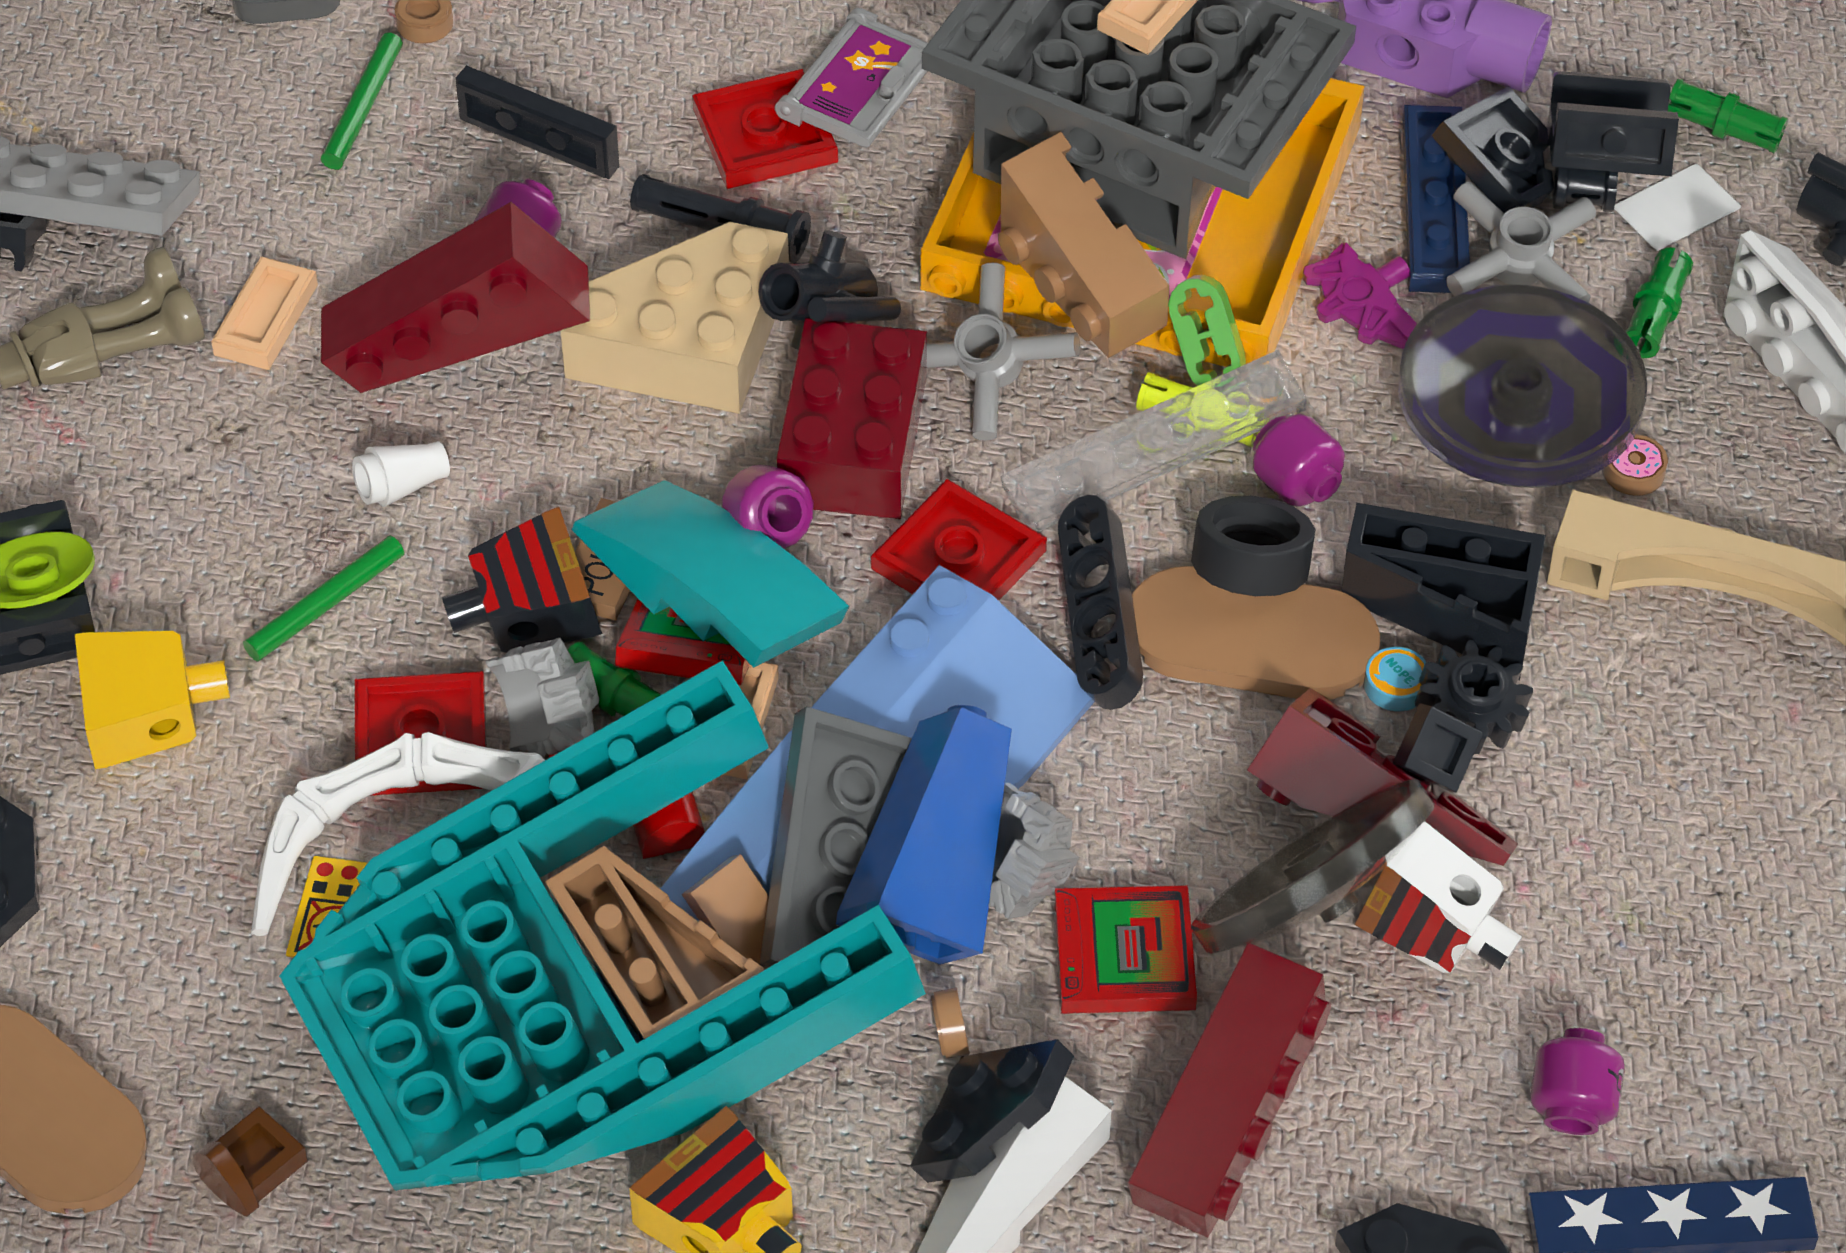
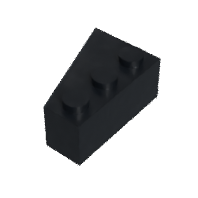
(1445, 577)

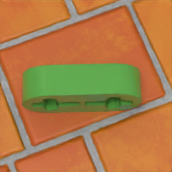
(1220, 324)

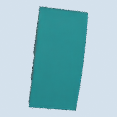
(711, 571)

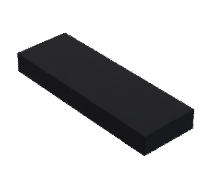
(537, 122)

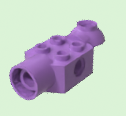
(1446, 42)

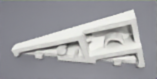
(1029, 1169)

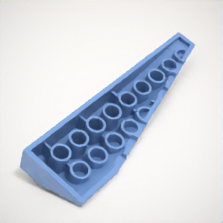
(935, 653)

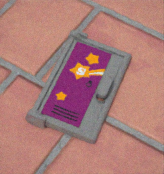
(853, 77)

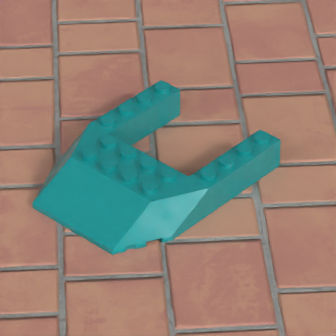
(476, 1019)

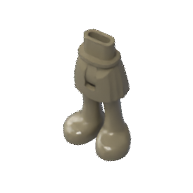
(73, 340)

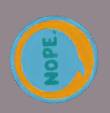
(1394, 678)

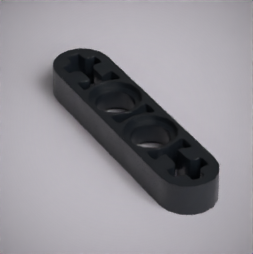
(1091, 604)

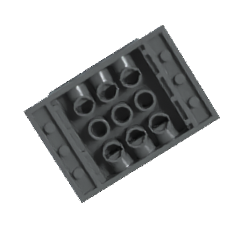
(1148, 127)

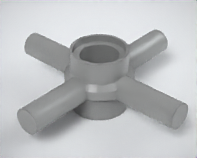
(1519, 244)
(1006, 362)

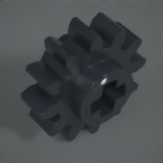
(1477, 692)

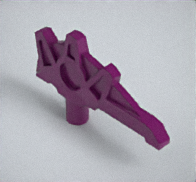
(1362, 295)

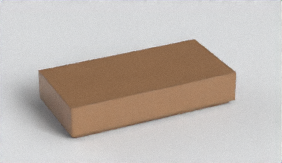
(732, 905)

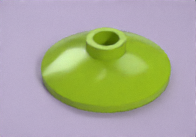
(42, 567)

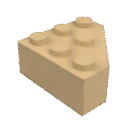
(681, 320)

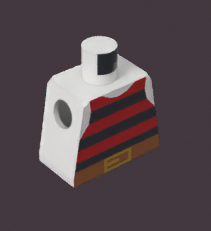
(1437, 905)

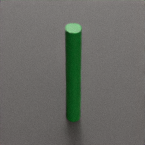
(361, 101)
(323, 598)

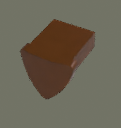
(249, 1161)

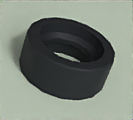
(1253, 545)

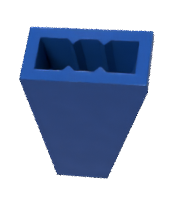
(937, 837)

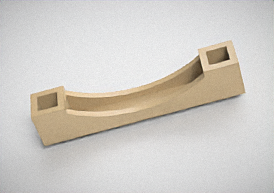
(1625, 546)

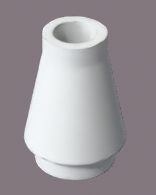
(396, 471)

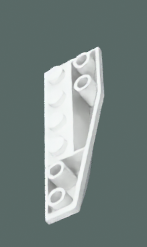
(1791, 326)

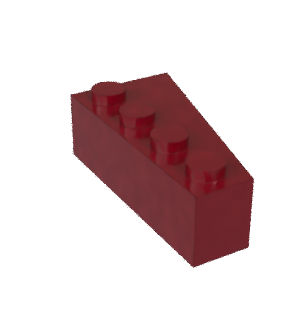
(456, 301)
(1231, 1091)

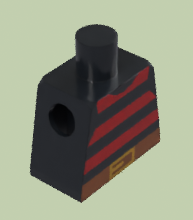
(526, 587)

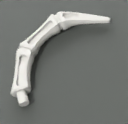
(396, 765)

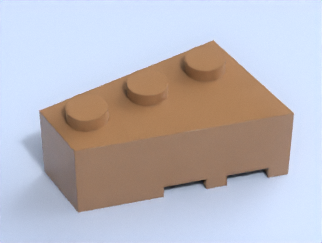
(1076, 252)
(644, 944)

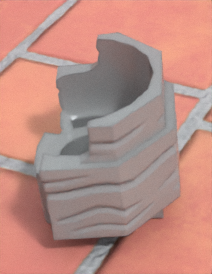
(546, 696)
(1030, 853)

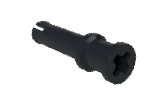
(711, 211)

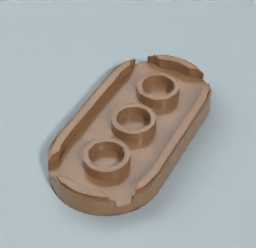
(1253, 642)
(62, 1124)

